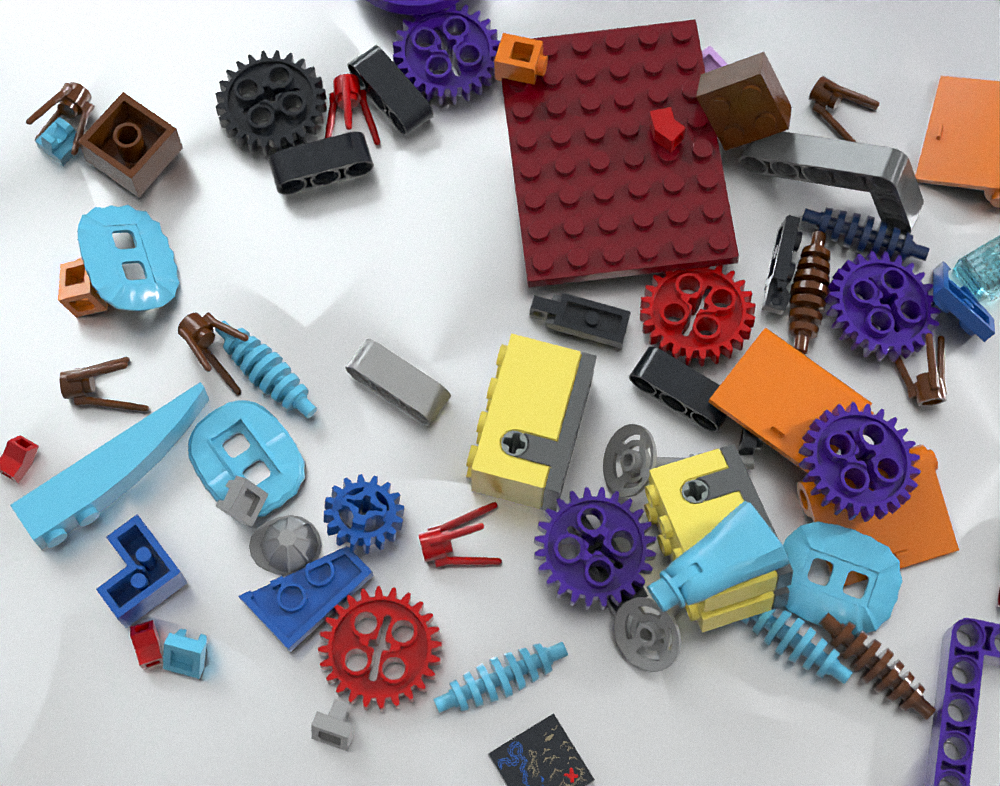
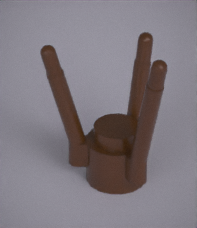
(829, 95)
(72, 101)
(199, 335)
(80, 382)
(930, 386)

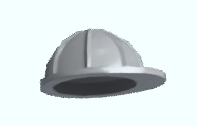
(285, 545)

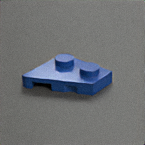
(962, 303)

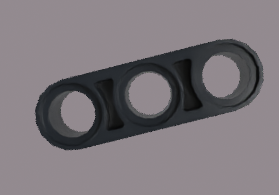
(391, 90)
(320, 163)
(678, 387)

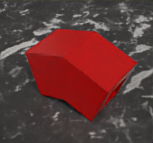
(666, 129)
(17, 458)
(147, 644)

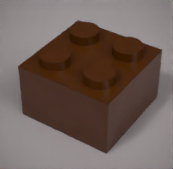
(744, 101)
(130, 144)

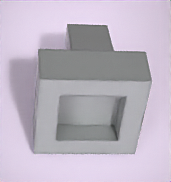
(243, 501)
(333, 728)

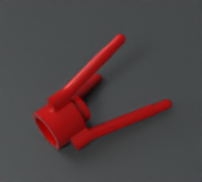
(347, 96)
(437, 540)

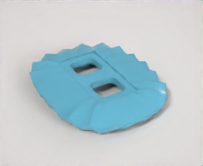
(105, 261)
(268, 444)
(847, 552)

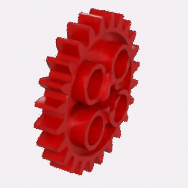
(727, 323)
(413, 655)

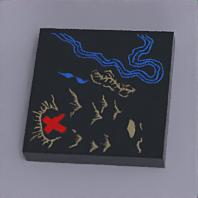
(541, 758)

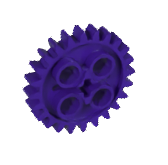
(474, 43)
(882, 306)
(859, 462)
(573, 573)

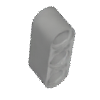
(398, 382)

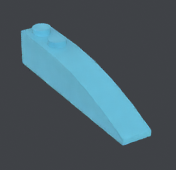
(107, 473)

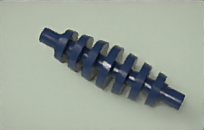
(905, 247)

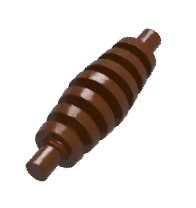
(809, 292)
(877, 666)

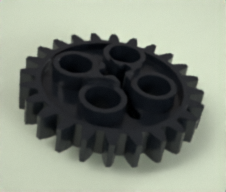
(259, 78)

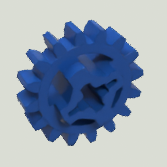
(364, 530)

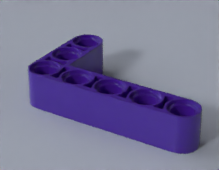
(962, 695)

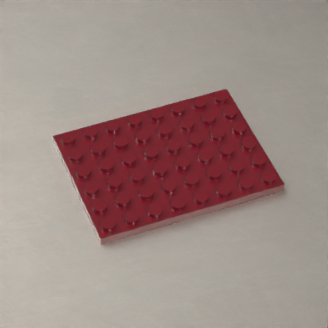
(590, 176)

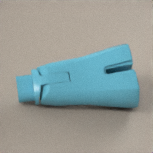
(728, 555)

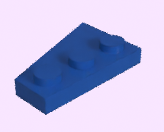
(301, 601)

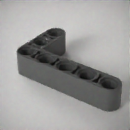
(845, 165)

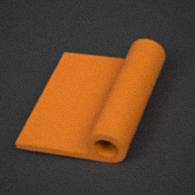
(964, 137)
(780, 394)
(913, 533)

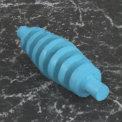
(268, 372)
(802, 644)
(500, 677)

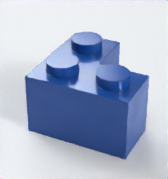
(146, 579)

